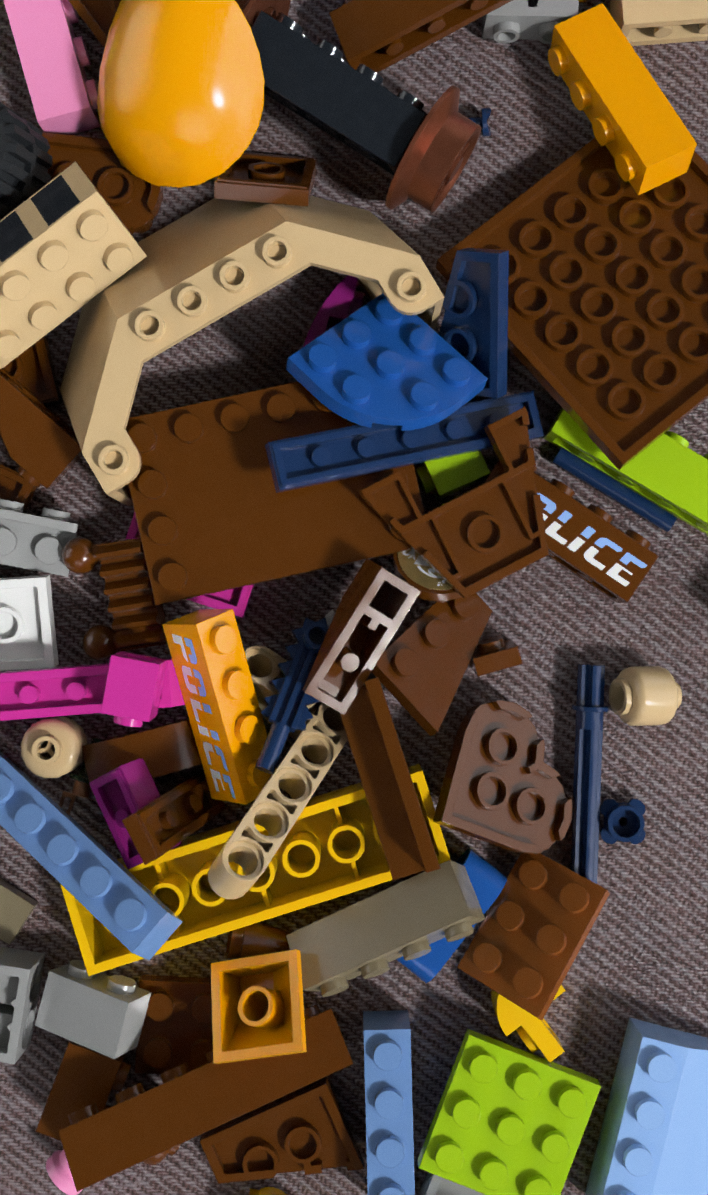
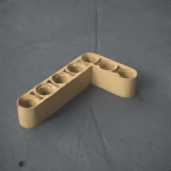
(294, 775)

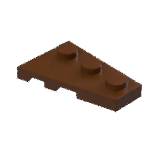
(431, 658)
(284, 1136)

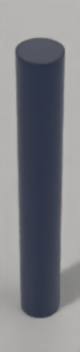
(614, 489)

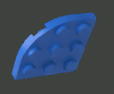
(386, 370)

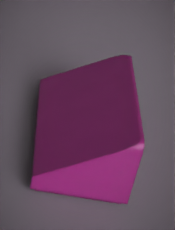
(121, 794)

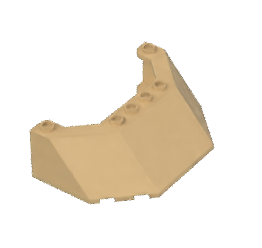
(201, 273)

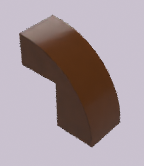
(162, 748)

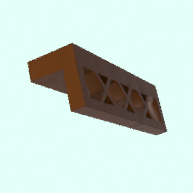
(388, 783)

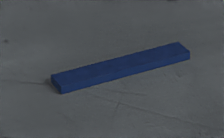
(366, 450)

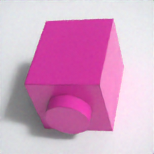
(133, 688)

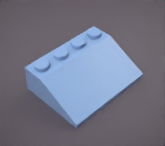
(655, 1116)

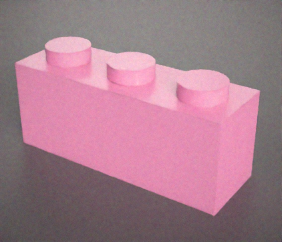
(54, 65)

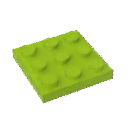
(508, 1120)

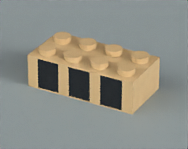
(57, 257)

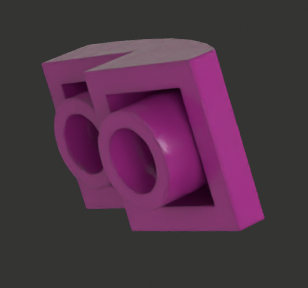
(339, 305)

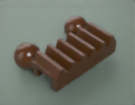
(128, 585)

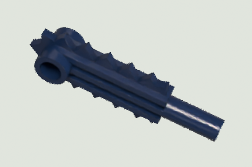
(288, 707)

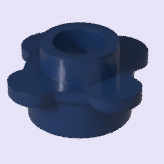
(632, 831)

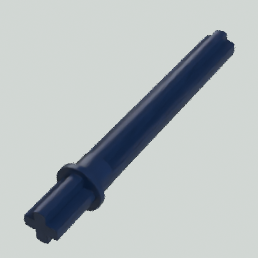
(587, 770)

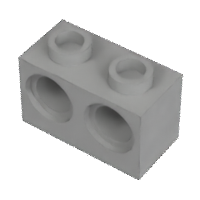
(18, 1000)

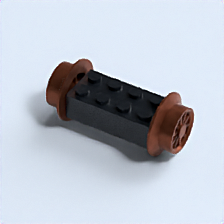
(359, 111)

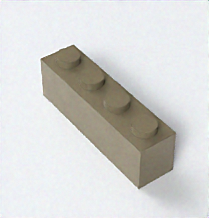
(386, 927)

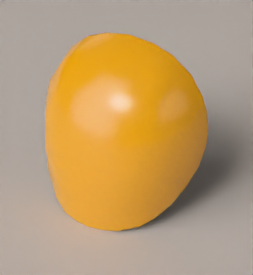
(180, 89)

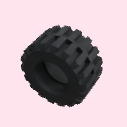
(22, 160)

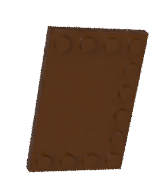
(213, 506)

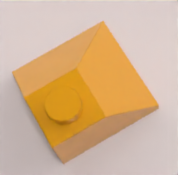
(257, 1007)

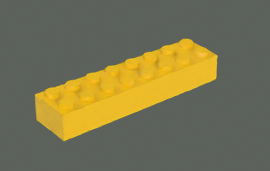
(323, 857)

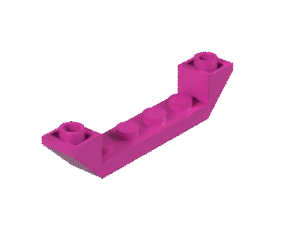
(67, 691)

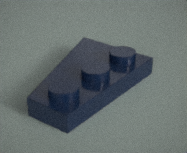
(478, 314)

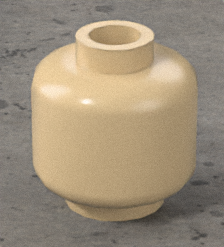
(645, 695)
(52, 732)

